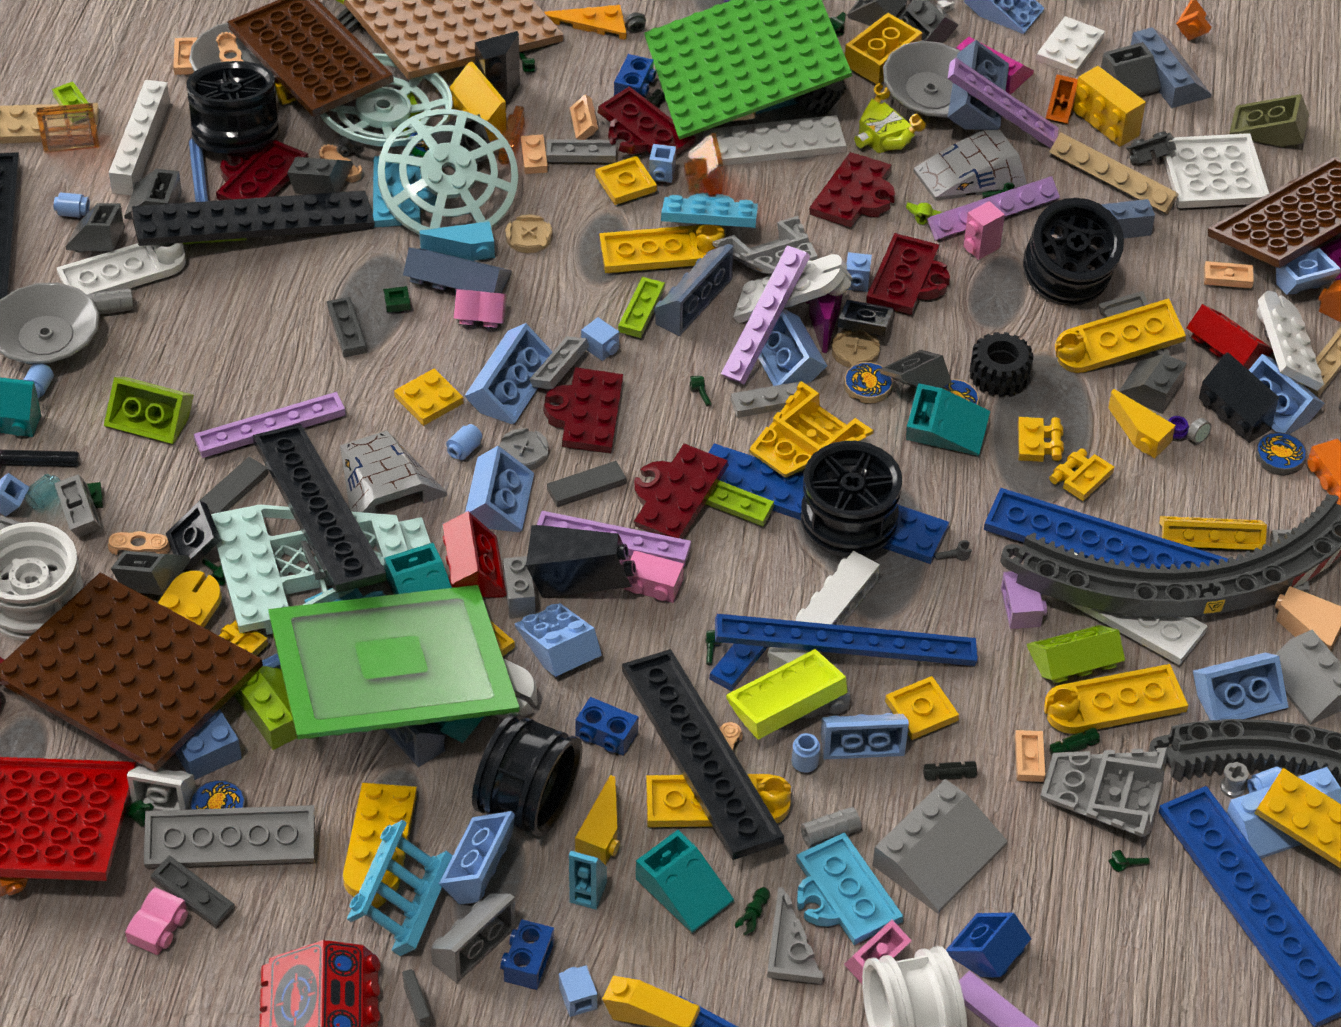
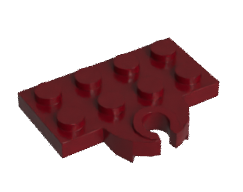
(639, 124)
(257, 172)
(855, 191)
(908, 275)
(586, 409)
(677, 490)

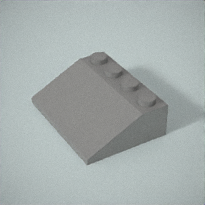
(939, 846)

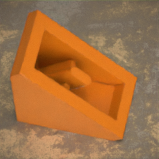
(1062, 99)

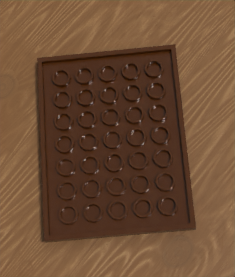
(128, 671)

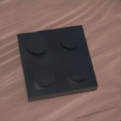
(865, 318)
(194, 534)

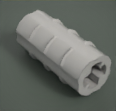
(113, 301)
(830, 826)

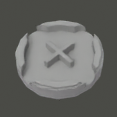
(526, 447)

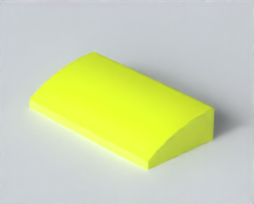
(787, 693)

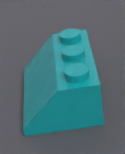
(18, 407)

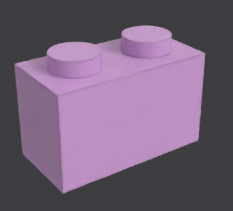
(1022, 604)

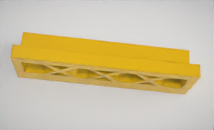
(1214, 532)

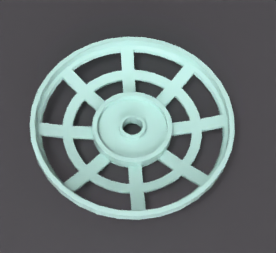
(396, 111)
(445, 185)

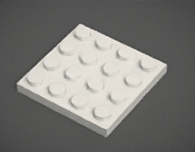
(1215, 171)

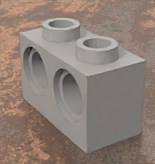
(78, 505)
(518, 587)

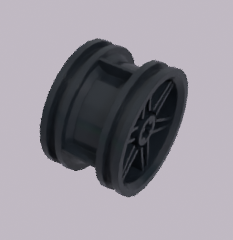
(232, 107)
(851, 498)
(528, 773)

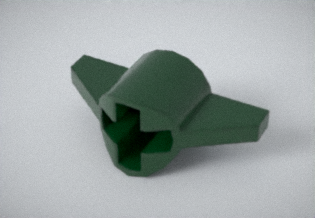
(839, 24)
(137, 811)

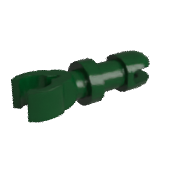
(754, 910)

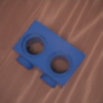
(636, 73)
(606, 726)
(533, 955)

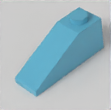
(462, 241)
(586, 879)

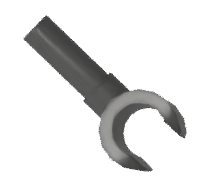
(960, 552)

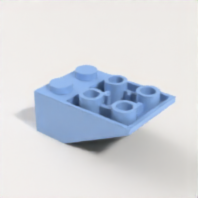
(1009, 13)
(559, 638)

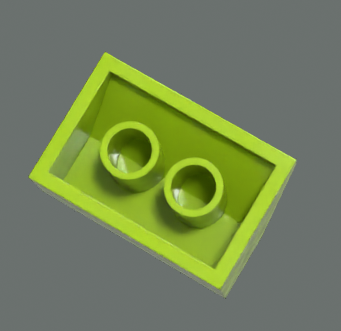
(147, 409)
(1077, 652)
(268, 706)

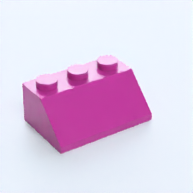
(1017, 72)

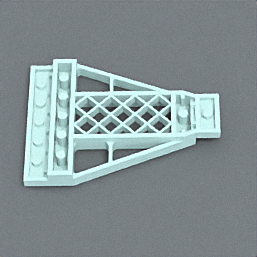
(252, 558)

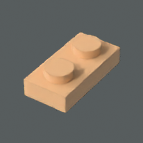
(182, 54)
(583, 118)
(534, 154)
(1228, 274)
(1029, 756)

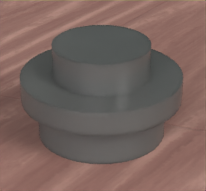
(635, 22)

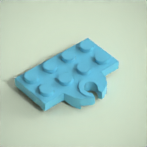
(709, 210)
(381, 214)
(844, 890)

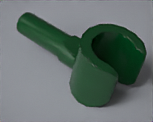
(528, 64)
(1007, 186)
(698, 383)
(217, 571)
(710, 642)
(1120, 862)

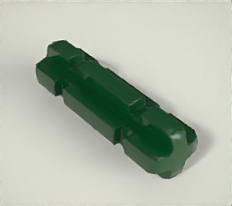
(1076, 742)

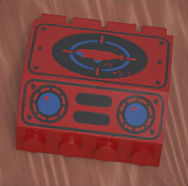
(321, 987)

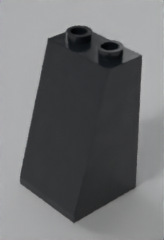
(577, 561)

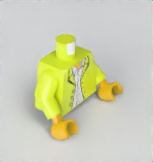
(883, 127)

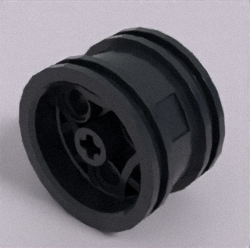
(1062, 265)

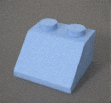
(1307, 272)

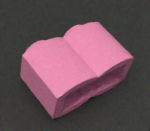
(479, 306)
(156, 920)

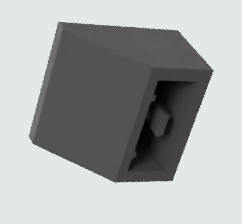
(930, 20)
(1133, 67)
(155, 189)
(98, 229)
(148, 571)

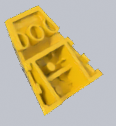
(802, 431)

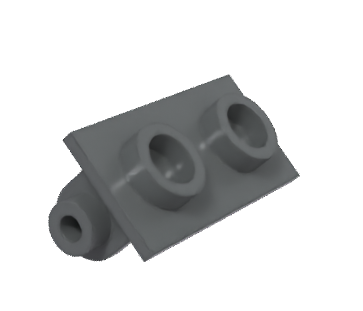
(347, 146)
(1142, 149)

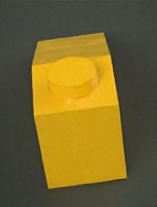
(1142, 426)
(599, 831)
(647, 1005)

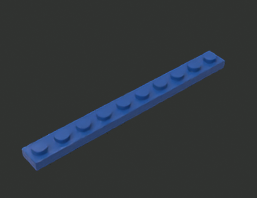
(845, 639)

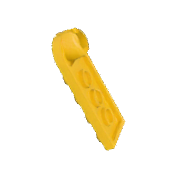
(657, 247)
(1119, 337)
(193, 596)
(1115, 700)
(675, 805)
(376, 809)
(1304, 815)

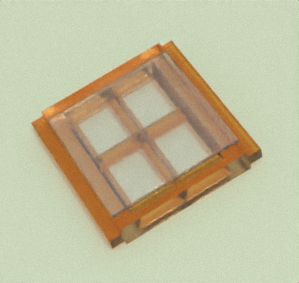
(68, 127)

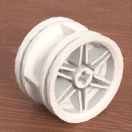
(35, 576)
(913, 991)

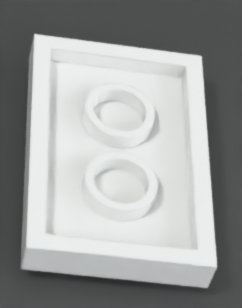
(1070, 45)

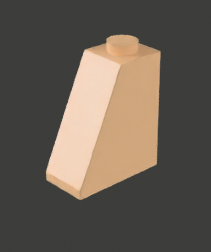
(1303, 612)

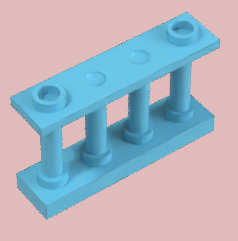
(426, 889)

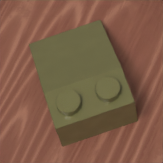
(1273, 121)

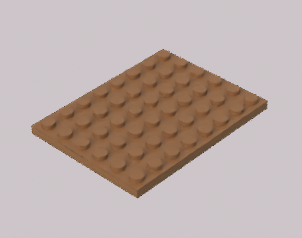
(442, 33)

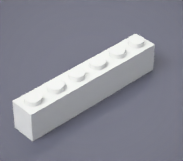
(139, 137)
(834, 602)

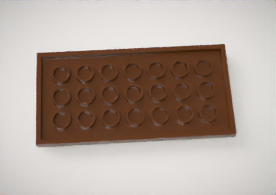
(310, 53)
(1287, 219)

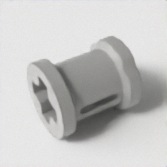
(1234, 781)

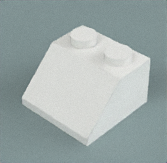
(161, 788)

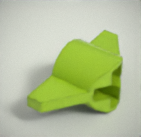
(922, 212)

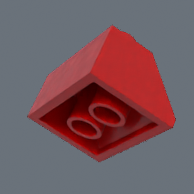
(1226, 336)
(473, 555)

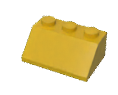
(476, 95)

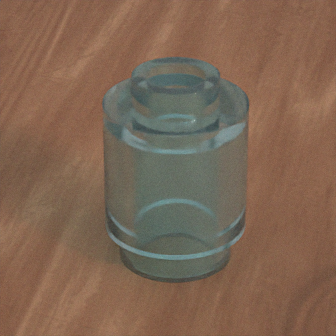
(42, 492)

